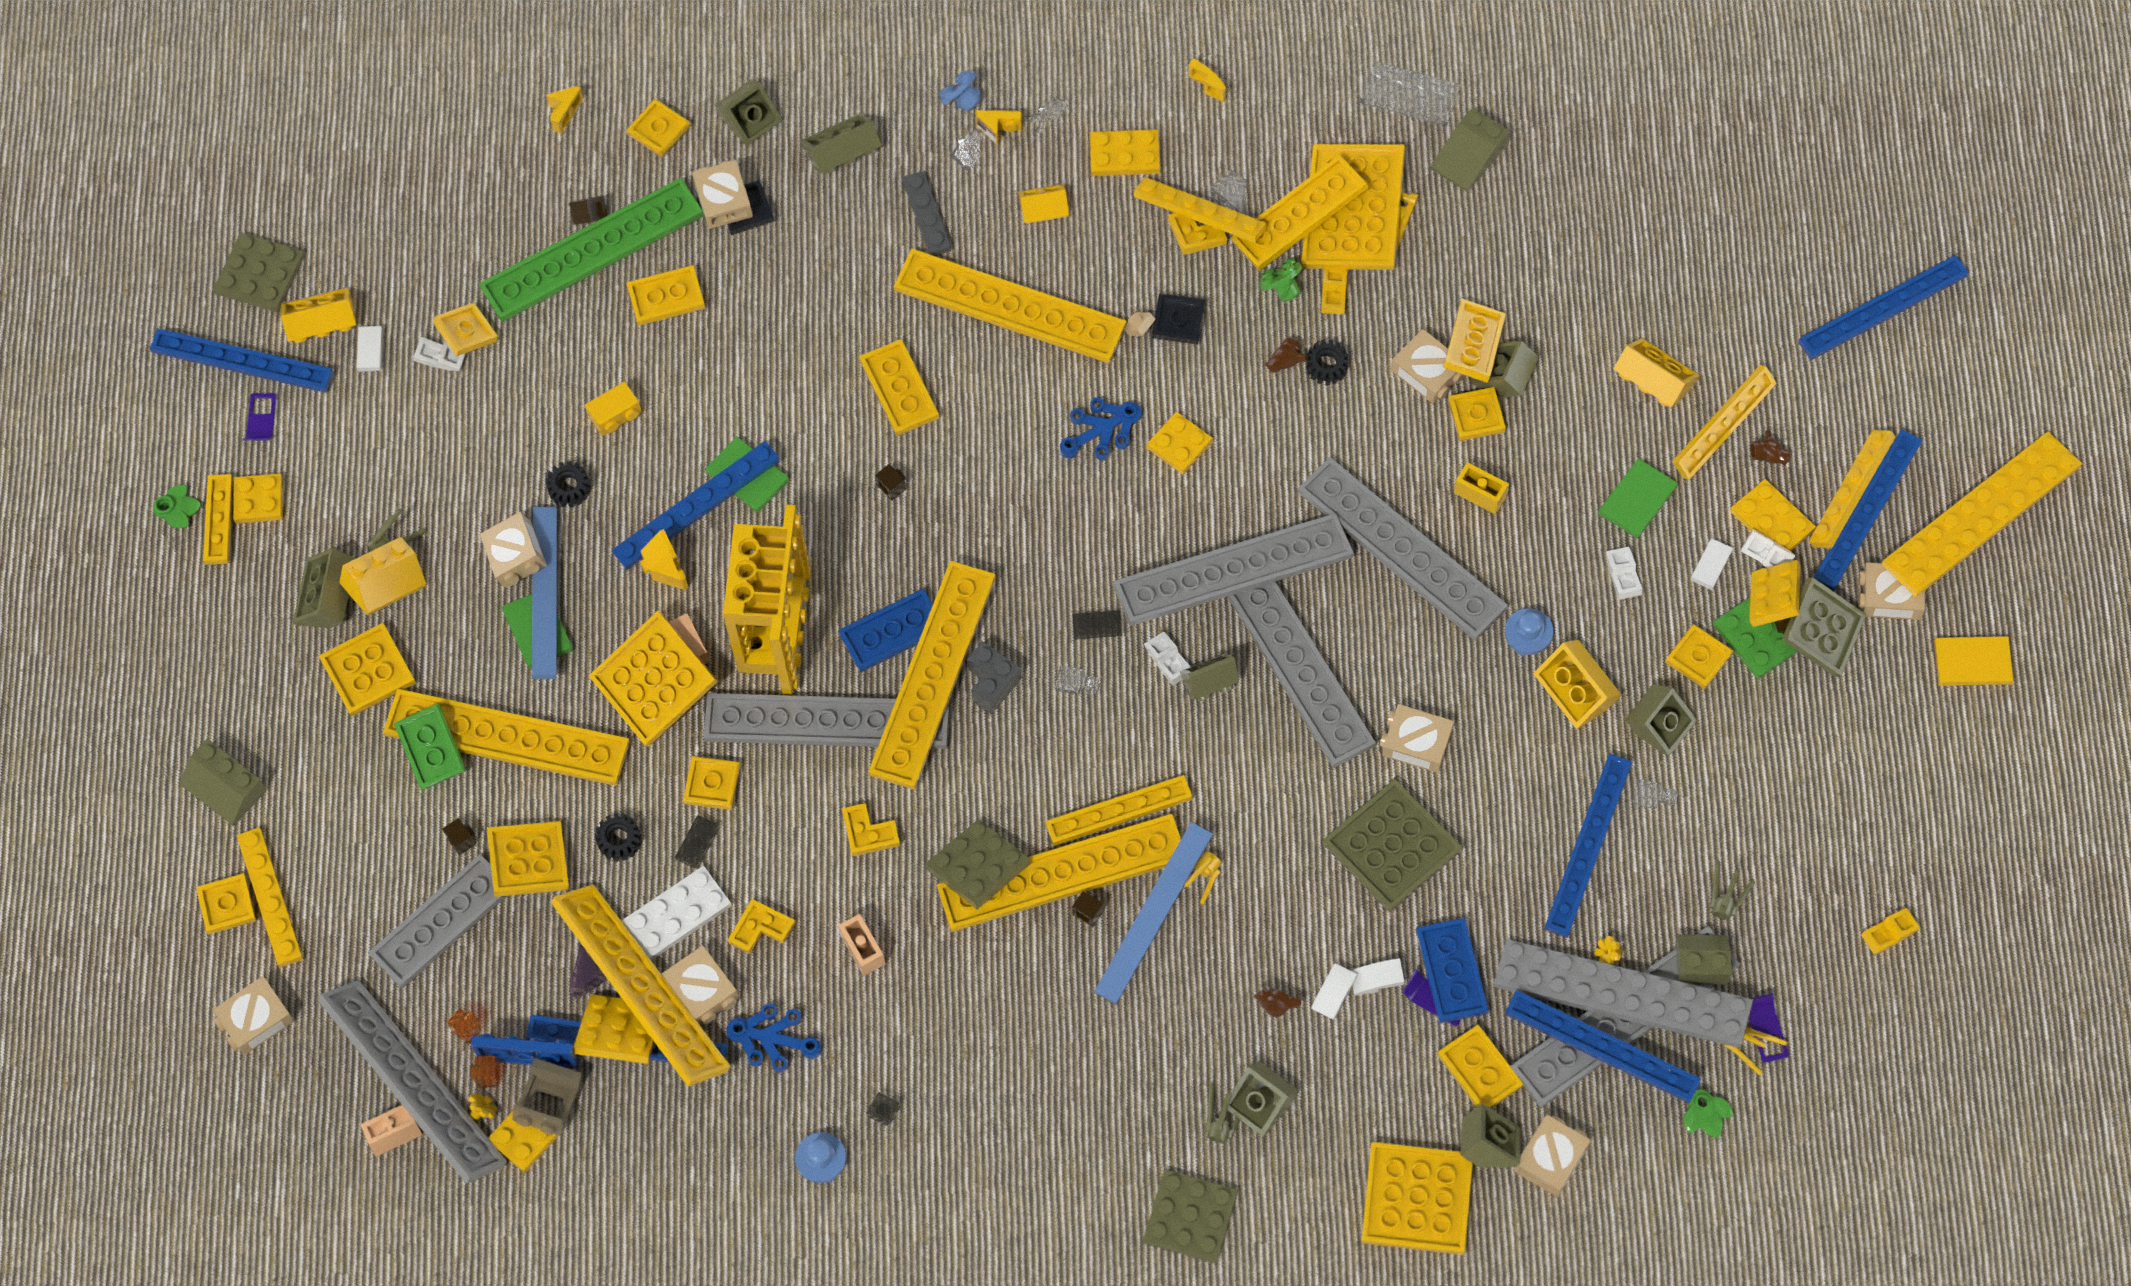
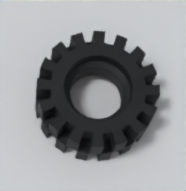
(1325, 374)
(564, 472)
(618, 823)

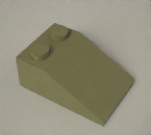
(1470, 149)

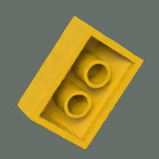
(318, 315)
(1655, 372)
(382, 576)
(1577, 683)

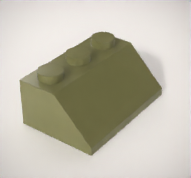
(841, 143)
(321, 596)
(221, 782)

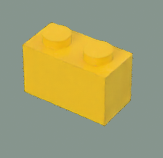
(613, 408)
(1481, 488)

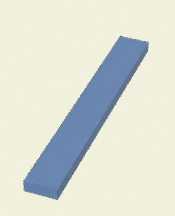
(545, 596)
(1153, 913)

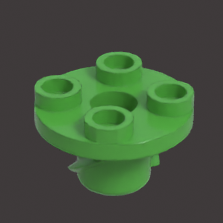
(1282, 280)

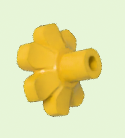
(1608, 951)
(482, 1106)

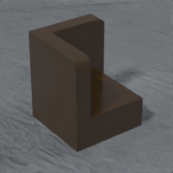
(588, 210)

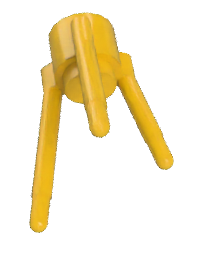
(1206, 866)
(1753, 1040)

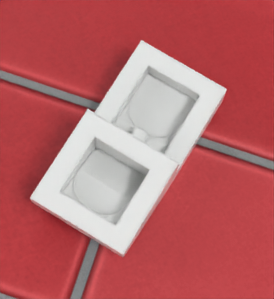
(437, 355)
(1766, 550)
(1623, 573)
(1166, 657)
(1378, 976)
(1334, 991)

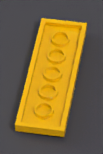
(1303, 211)

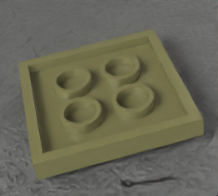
(259, 272)
(1824, 627)
(977, 864)
(1190, 1216)

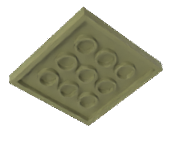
(1392, 845)

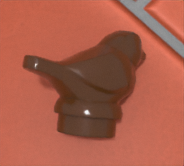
(1286, 356)
(1769, 450)
(1276, 1002)

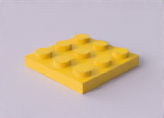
(367, 669)
(527, 859)
(612, 1032)

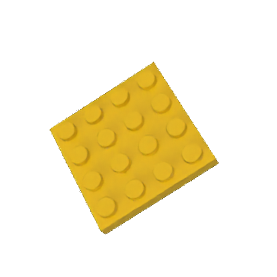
(653, 678)
(1417, 1198)

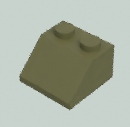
(748, 112)
(1510, 370)
(1210, 676)
(1661, 718)
(1703, 959)
(1261, 1098)
(1490, 1139)

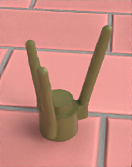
(380, 539)
(1723, 906)
(1218, 1130)

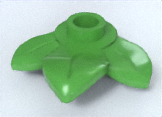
(179, 507)
(1708, 1117)

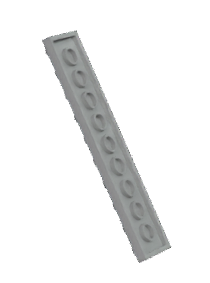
(1403, 549)
(1232, 569)
(1303, 673)
(802, 720)
(1623, 993)
(1557, 1066)
(412, 1081)

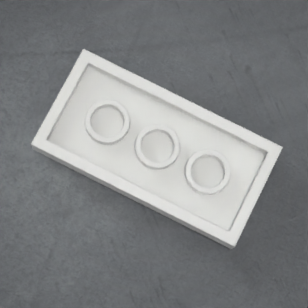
(677, 913)

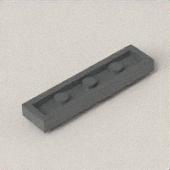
(926, 214)

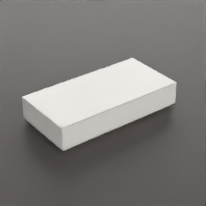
(369, 348)
(1711, 564)

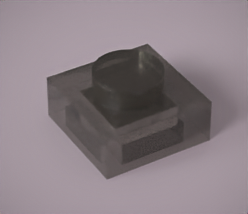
(883, 1109)

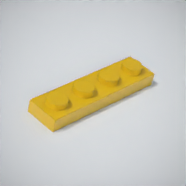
(218, 519)

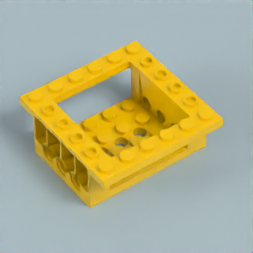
(766, 596)

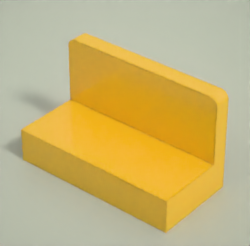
(1044, 203)

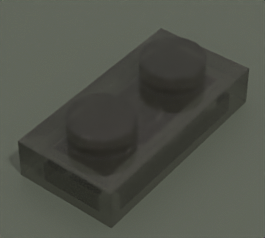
(1097, 625)
(697, 842)

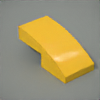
(1212, 84)
(1334, 291)
(1890, 931)

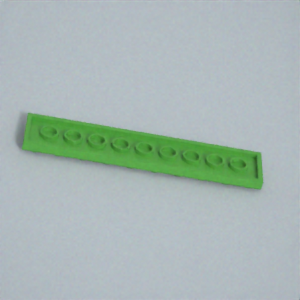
(591, 249)

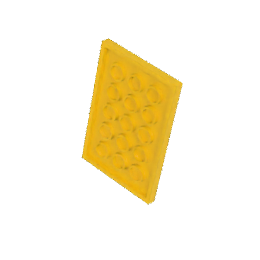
(1367, 227)

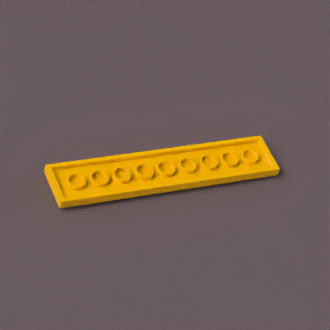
(1010, 305)
(1981, 514)
(932, 675)
(520, 738)
(1072, 870)
(640, 985)

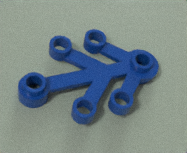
(1102, 427)
(770, 1036)

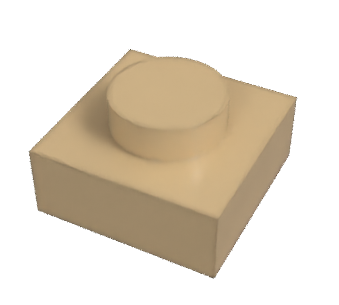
(1139, 323)

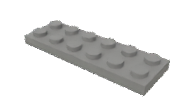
(437, 923)

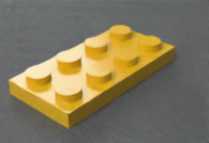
(1474, 340)
(899, 387)

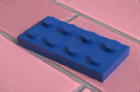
(887, 631)
(1451, 971)
(523, 1052)

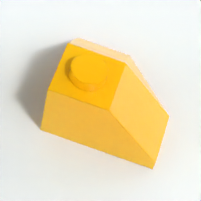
(661, 562)

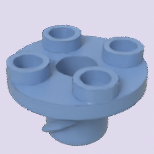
(962, 92)
(1528, 631)
(820, 1157)

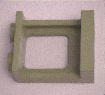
(554, 1081)

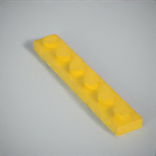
(1200, 210)
(1724, 422)
(1852, 489)
(1118, 810)
(269, 897)

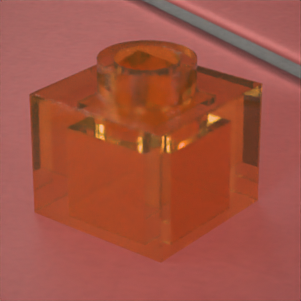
(464, 1025)
(485, 1071)

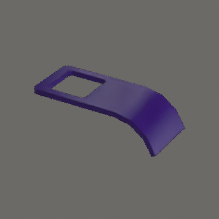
(260, 425)
(1419, 993)
(1764, 1019)

